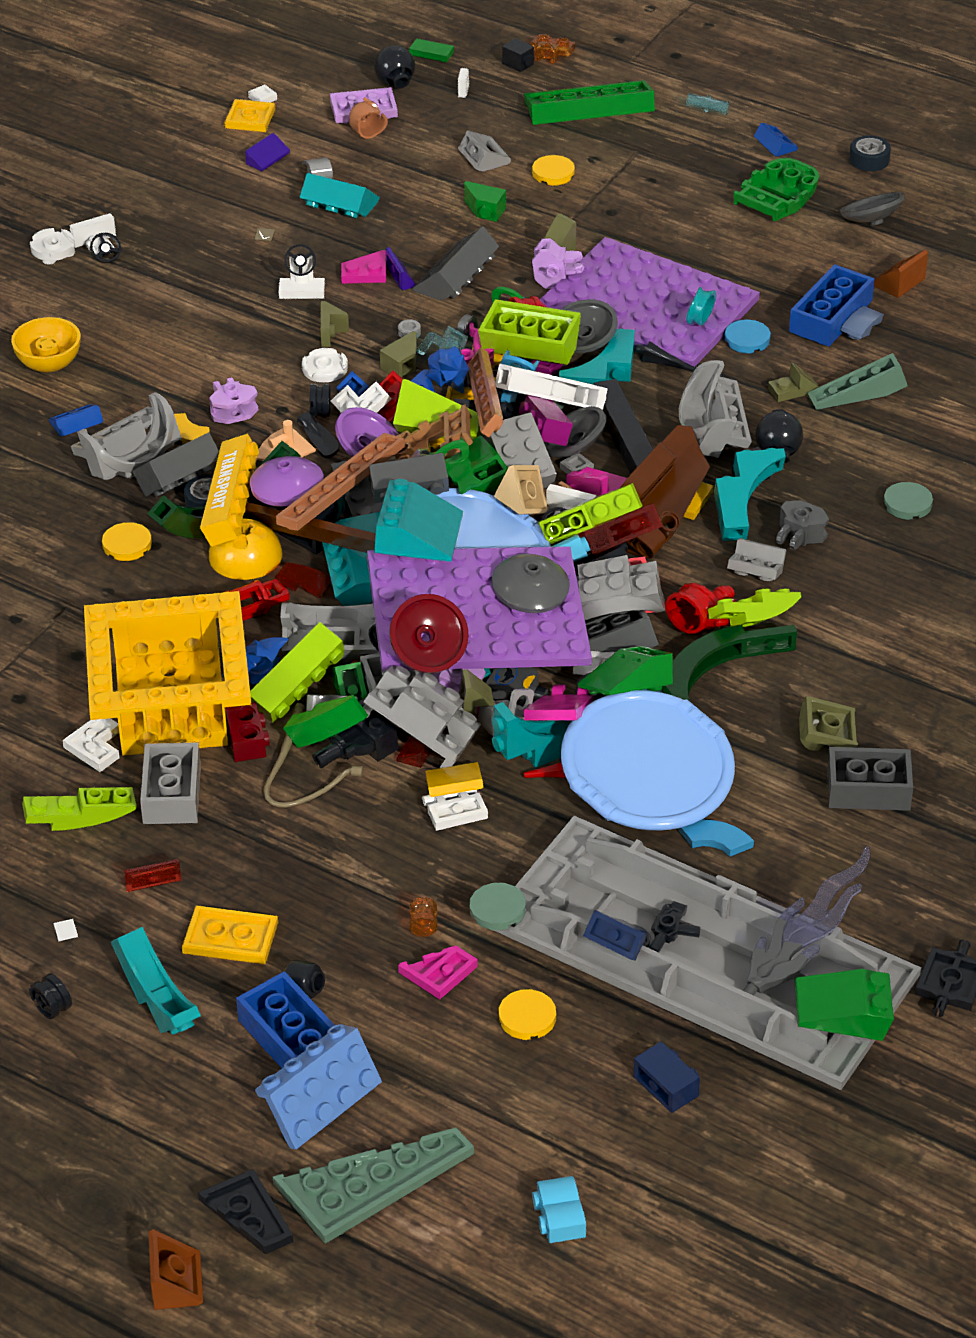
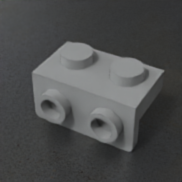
(757, 559)

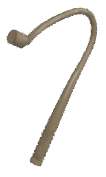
(354, 770)

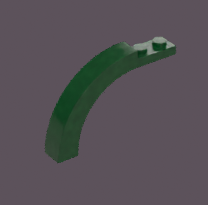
(187, 520)
(723, 647)

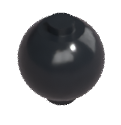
(394, 66)
(780, 431)

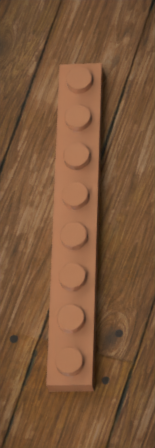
(485, 393)
(339, 482)

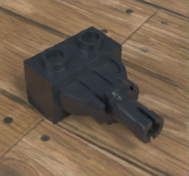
(370, 736)

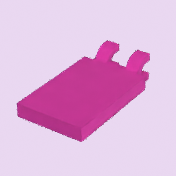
(558, 705)

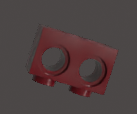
(246, 732)

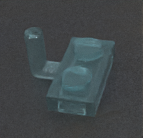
(450, 338)

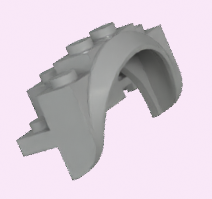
(715, 422)
(125, 443)
(618, 587)
(346, 622)
(424, 711)

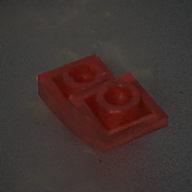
(298, 575)

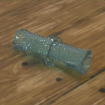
(707, 103)

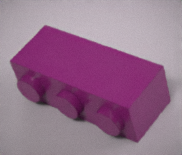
(549, 418)

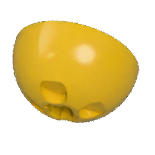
(46, 343)
(249, 556)

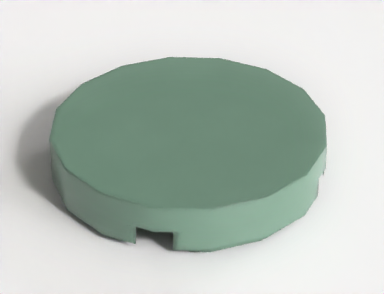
(908, 500)
(497, 906)

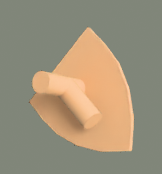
(290, 437)

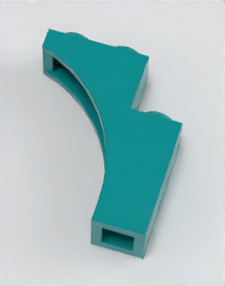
(610, 364)
(734, 492)
(534, 740)
(152, 984)

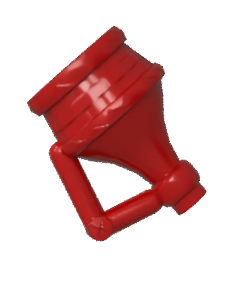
(690, 607)

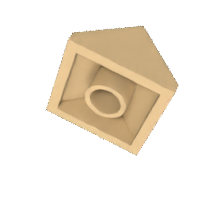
(523, 490)

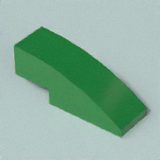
(324, 720)

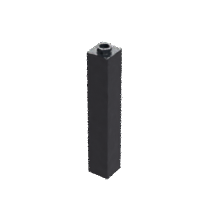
(624, 426)

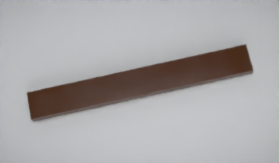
(315, 529)

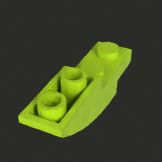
(590, 513)
(755, 608)
(86, 809)

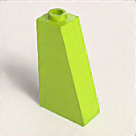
(421, 404)

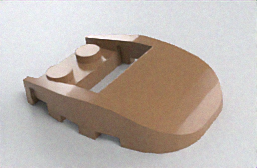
(451, 426)

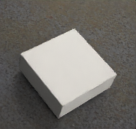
(463, 82)
(262, 94)

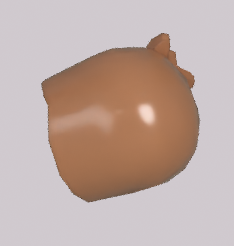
(366, 119)

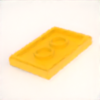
(230, 934)

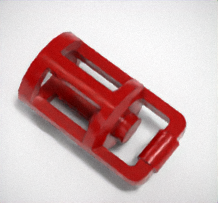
(261, 597)

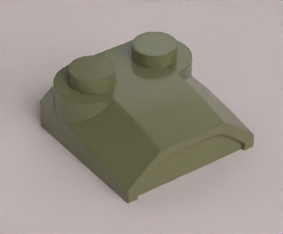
(826, 724)

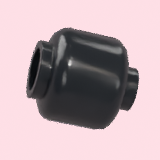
(307, 976)

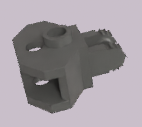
(800, 525)

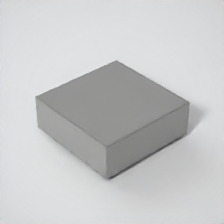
(575, 463)

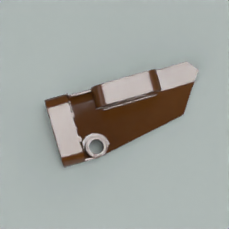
(670, 481)

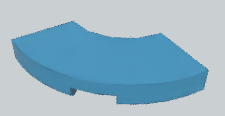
(717, 835)

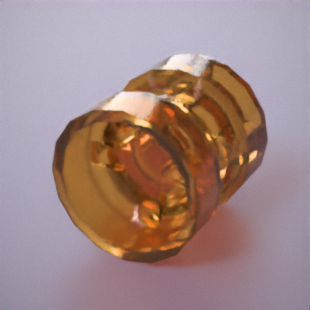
(423, 916)

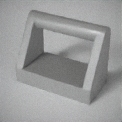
(475, 150)

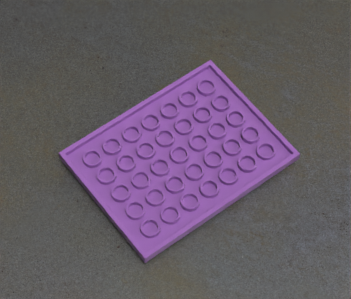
(654, 298)
(496, 632)

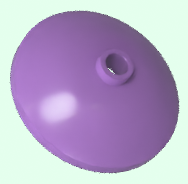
(359, 428)
(284, 480)

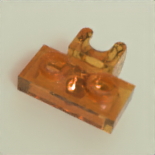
(551, 47)

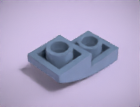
(861, 322)

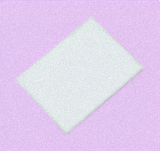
(65, 930)

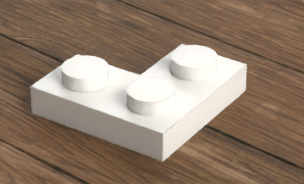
(373, 398)
(90, 743)

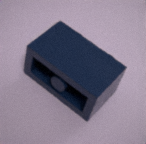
(666, 1077)

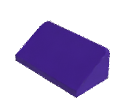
(266, 152)
(398, 270)

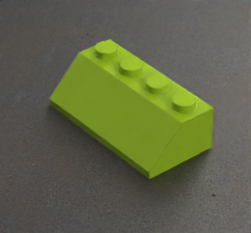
(530, 331)

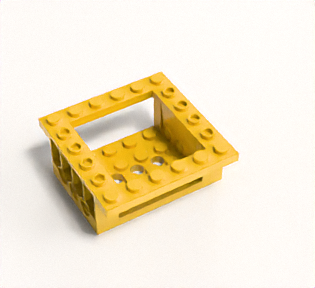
(162, 639)

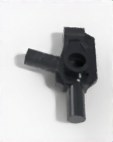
(668, 926)

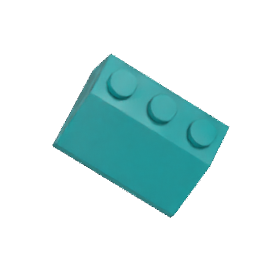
(337, 196)

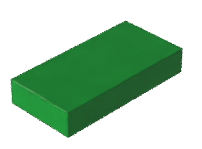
(431, 50)

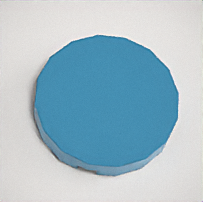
(747, 336)

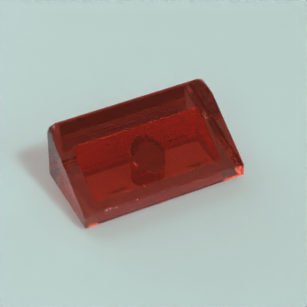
(413, 752)
(152, 875)

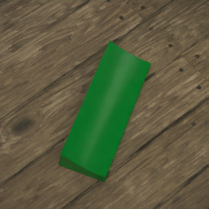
(590, 102)

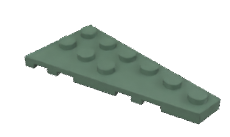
(367, 1182)

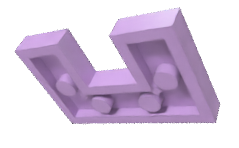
(344, 102)

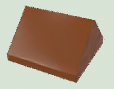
(903, 275)
(174, 1272)

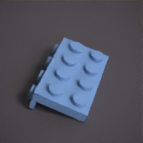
(319, 1084)

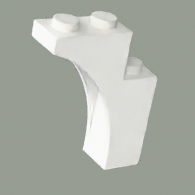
(550, 387)

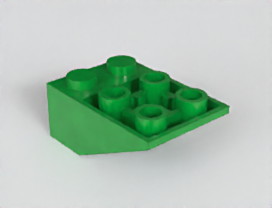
(487, 465)
(631, 670)

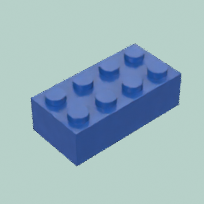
(830, 304)
(282, 1018)

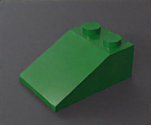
(846, 1003)

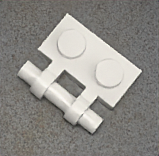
(455, 809)

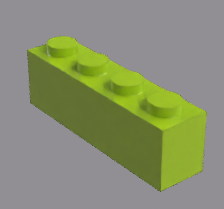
(296, 672)

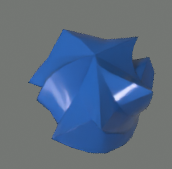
(448, 368)
(262, 657)

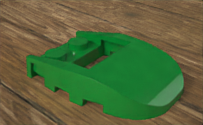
(784, 178)

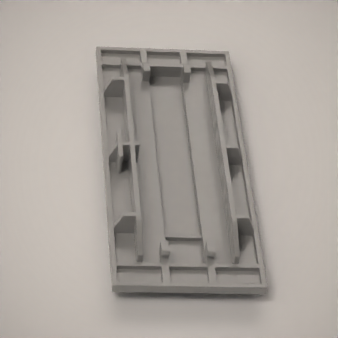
(690, 976)

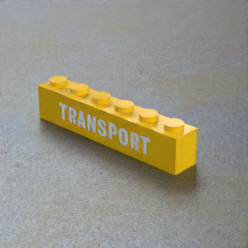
(229, 490)

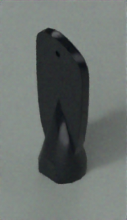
(318, 435)

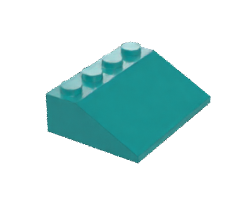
(416, 523)
(350, 567)

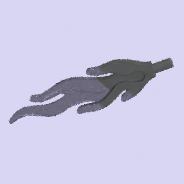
(789, 937)

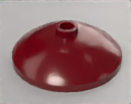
(442, 624)

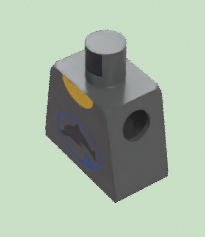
(505, 680)

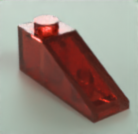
(623, 528)

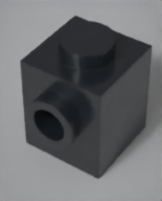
(518, 55)

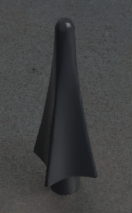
(654, 354)

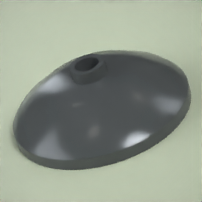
(873, 208)
(596, 326)
(586, 428)
(530, 583)

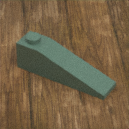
(865, 383)

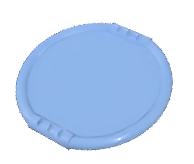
(492, 523)
(648, 760)

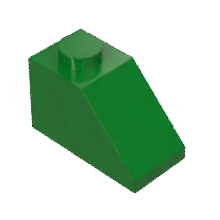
(484, 200)
(349, 680)

